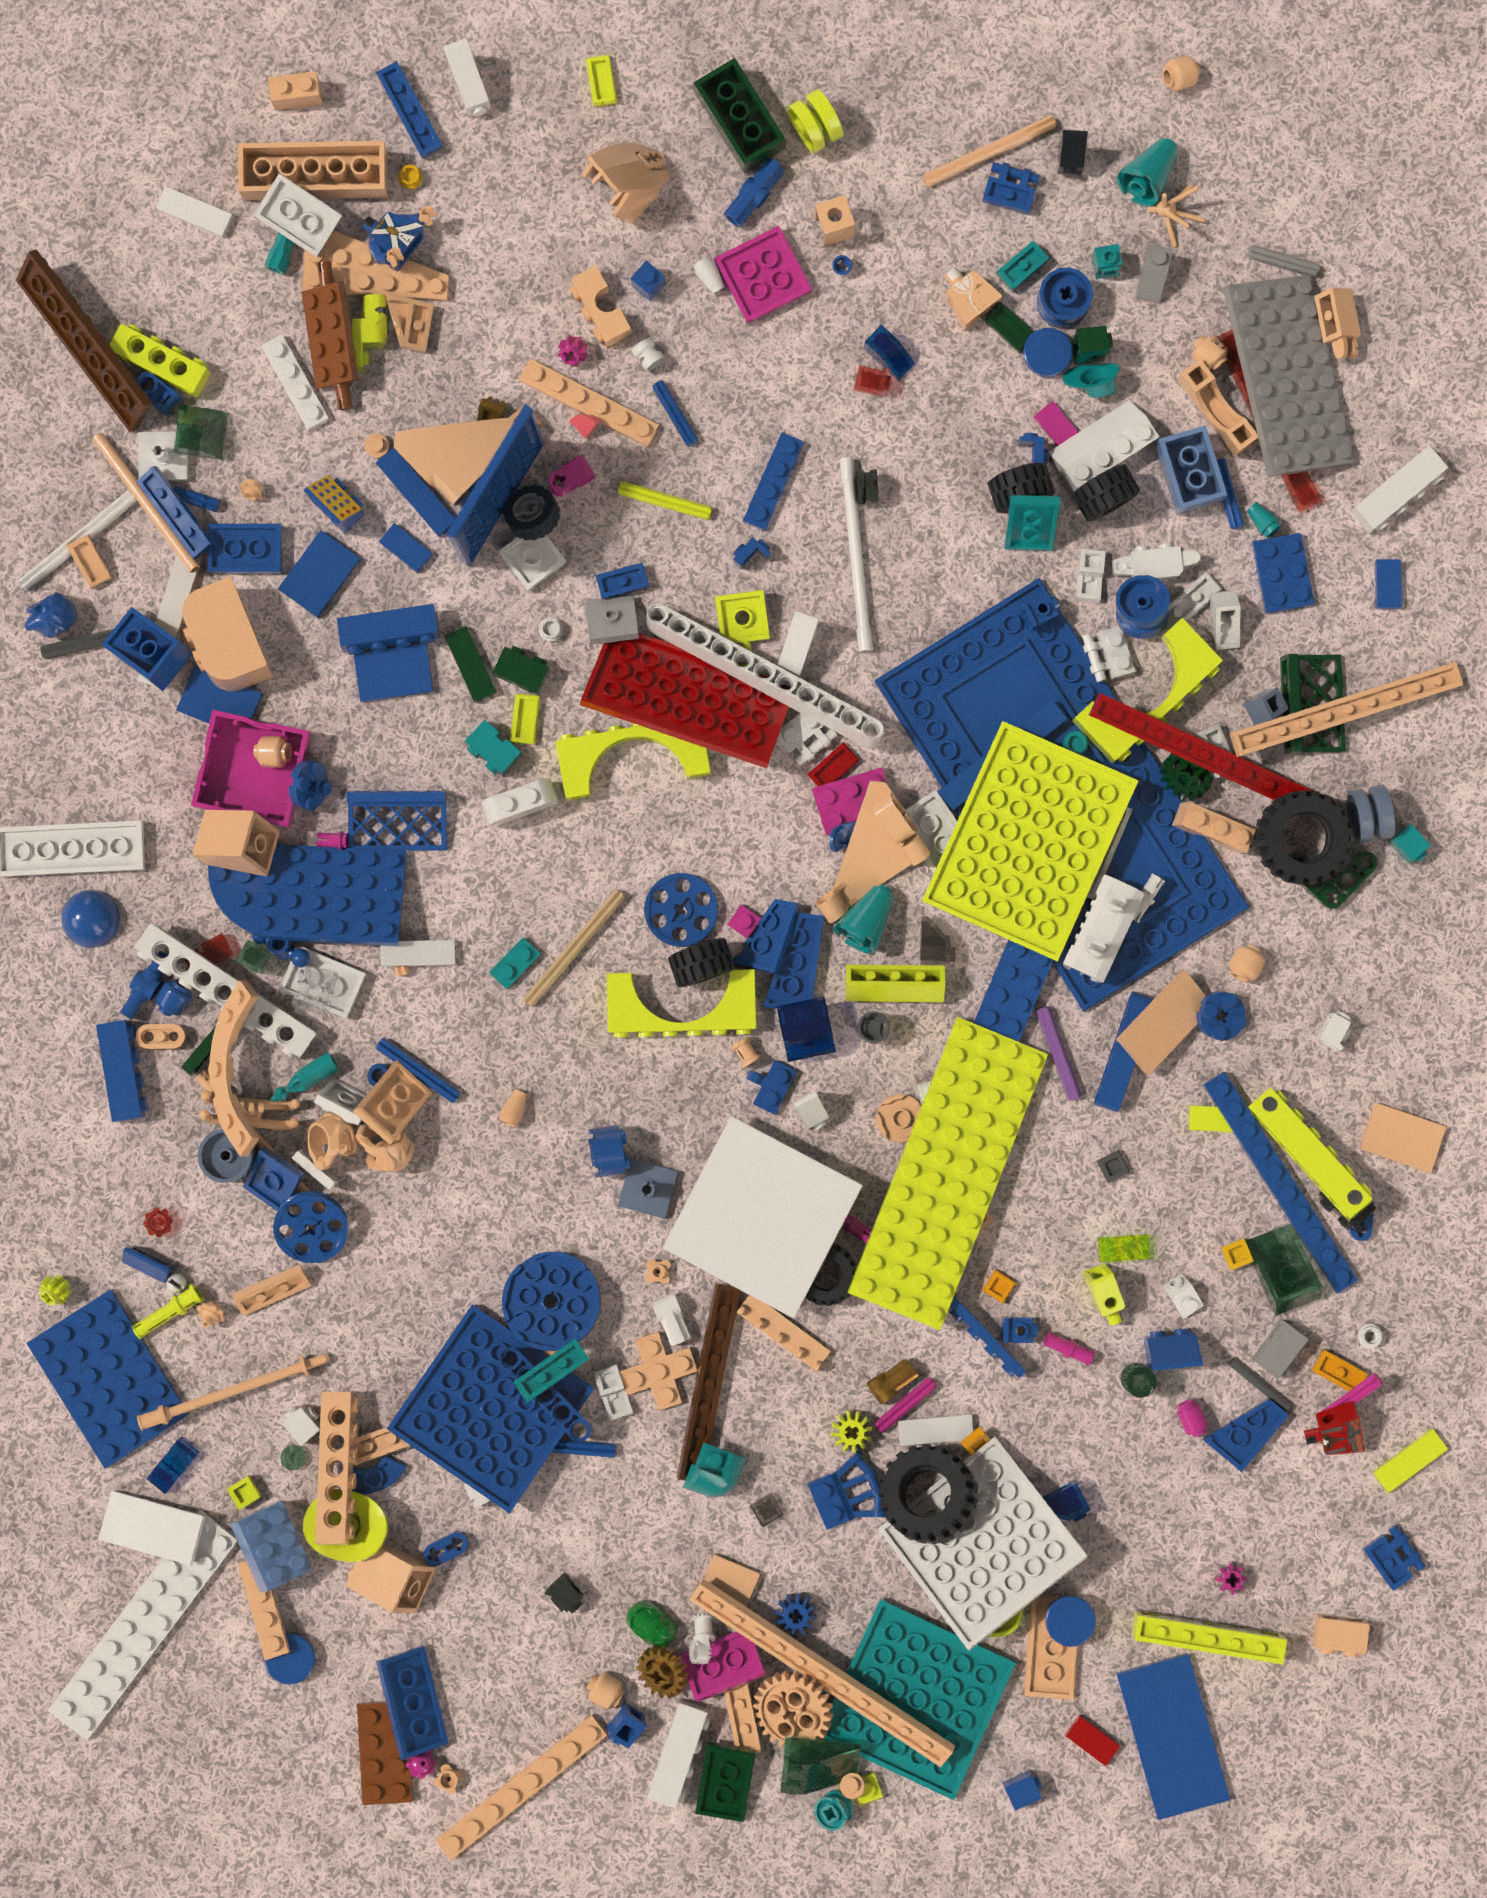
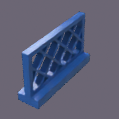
(403, 799)

